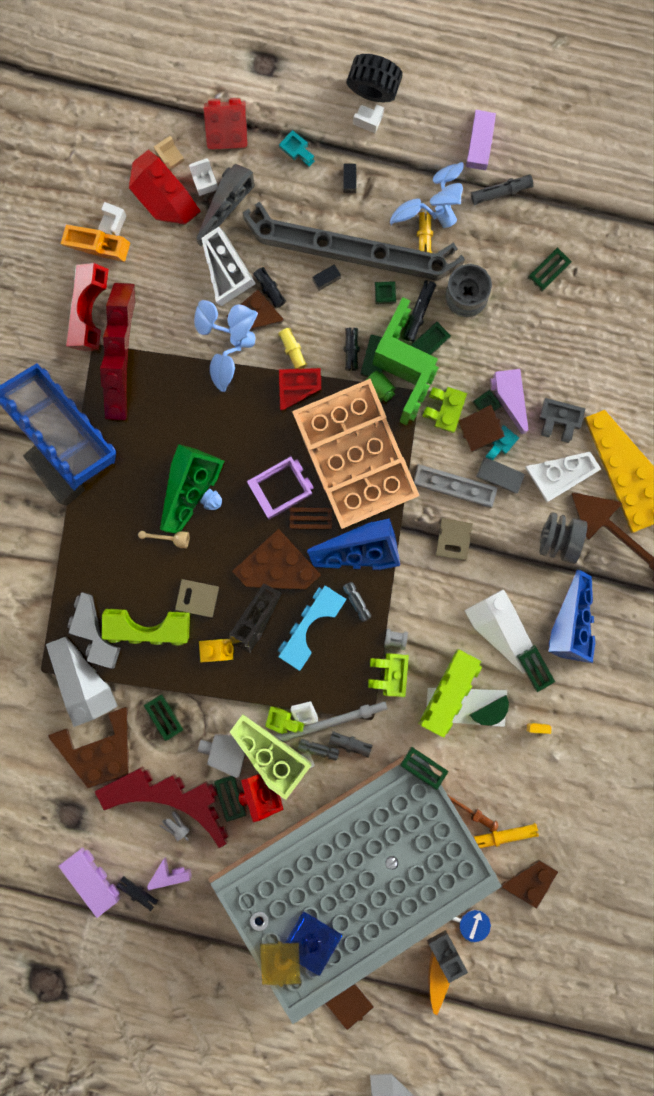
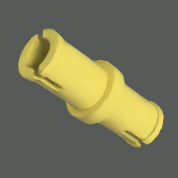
(292, 348)

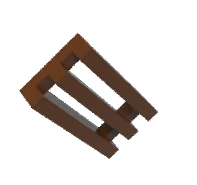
(310, 518)

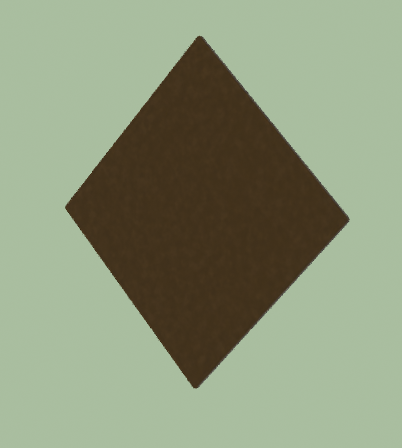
(101, 554)

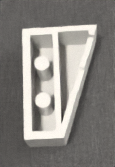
(225, 266)

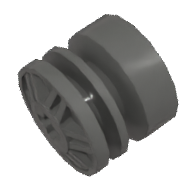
(468, 279)
(558, 537)

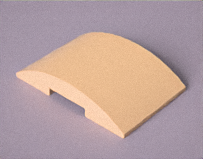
(355, 453)

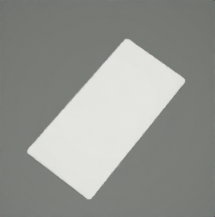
(475, 700)

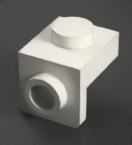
(203, 177)

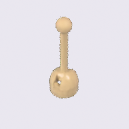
(180, 539)

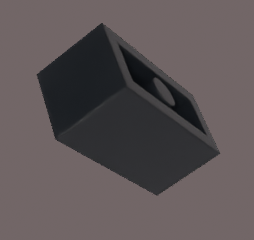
(349, 178)
(326, 277)

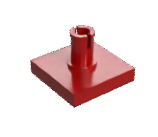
(259, 798)

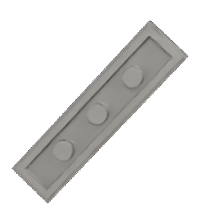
(455, 486)

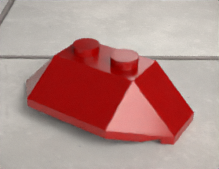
(161, 191)

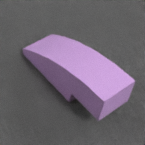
(481, 140)

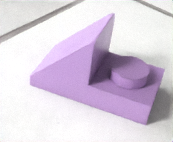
(164, 878)

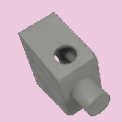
(224, 754)

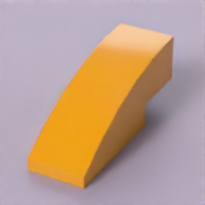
(95, 242)
(437, 984)

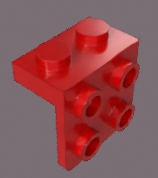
(225, 124)

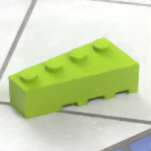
(450, 693)

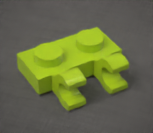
(450, 409)
(395, 674)

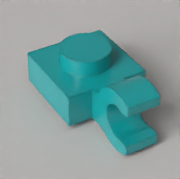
(296, 147)
(503, 444)

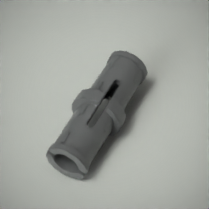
(350, 744)

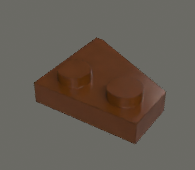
(266, 312)
(531, 883)

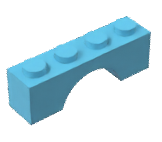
(296, 650)

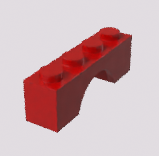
(88, 284)

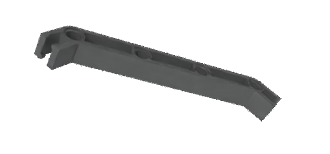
(351, 248)

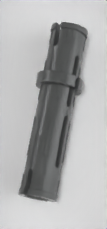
(511, 187)

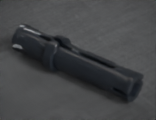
(416, 318)

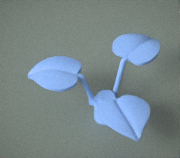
(443, 200)
(240, 322)

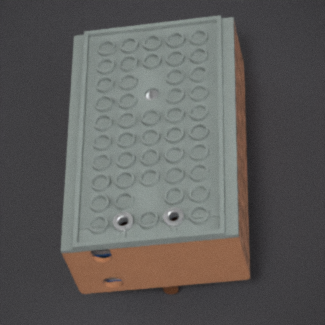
(371, 864)

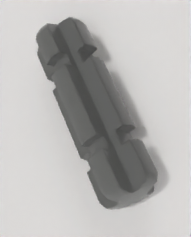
(357, 601)
(318, 749)

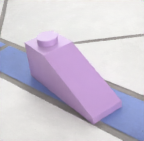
(510, 394)

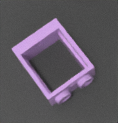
(296, 468)

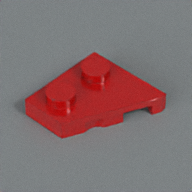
(297, 385)

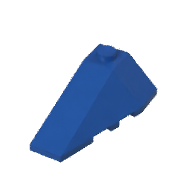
(572, 628)

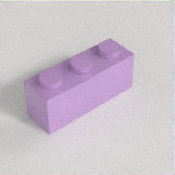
(90, 882)

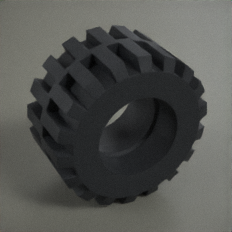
(374, 78)

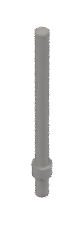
(365, 711)

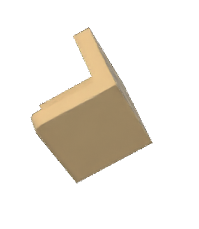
(168, 153)

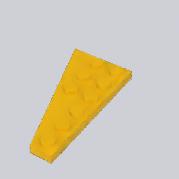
(626, 468)

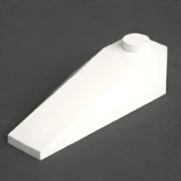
(501, 626)

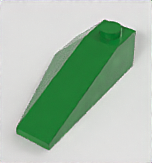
(188, 481)

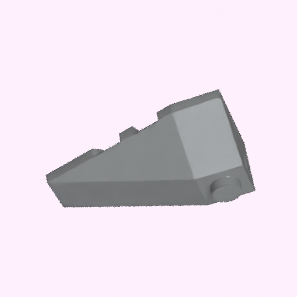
(81, 687)

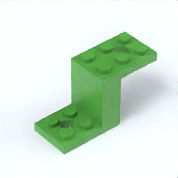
(405, 361)

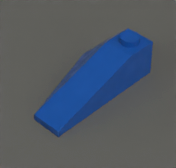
(365, 546)

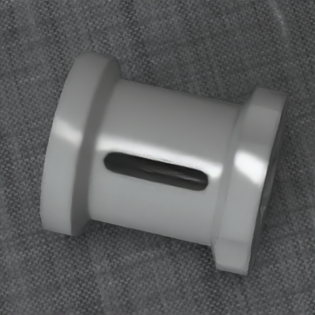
(396, 639)

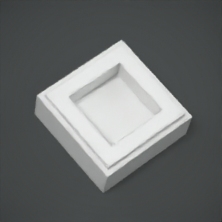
(304, 713)

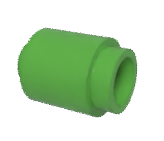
(382, 386)

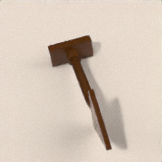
(598, 513)

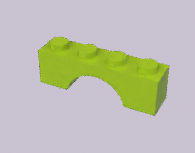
(119, 626)

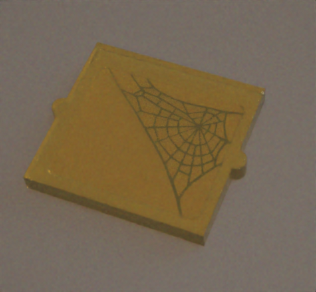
(280, 963)

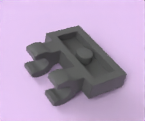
(562, 414)

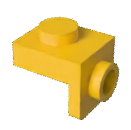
(216, 650)

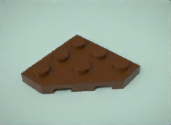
(277, 565)

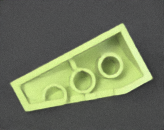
(272, 758)

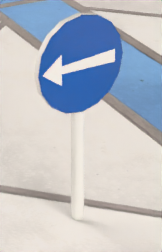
(474, 925)

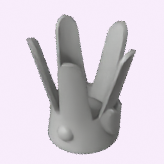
(177, 831)

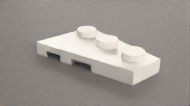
(562, 474)

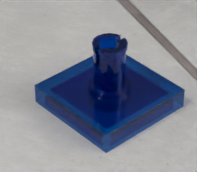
(315, 942)

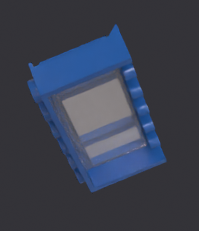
(56, 425)

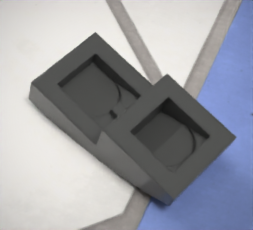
(500, 475)
(447, 956)

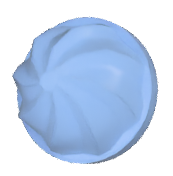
(211, 500)

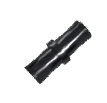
(269, 287)
(351, 349)
(137, 893)

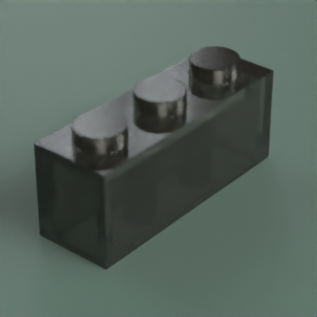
(51, 478)

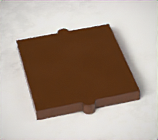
(481, 428)
(350, 1006)

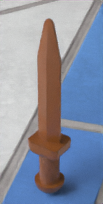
(477, 816)

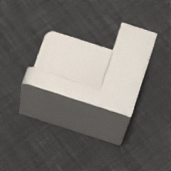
(368, 118)
(112, 219)

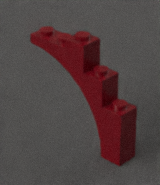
(116, 344)
(169, 791)

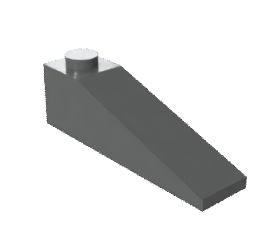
(232, 189)

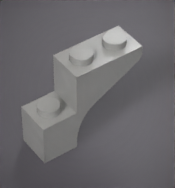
(85, 625)

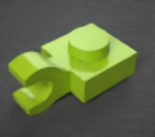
(280, 721)

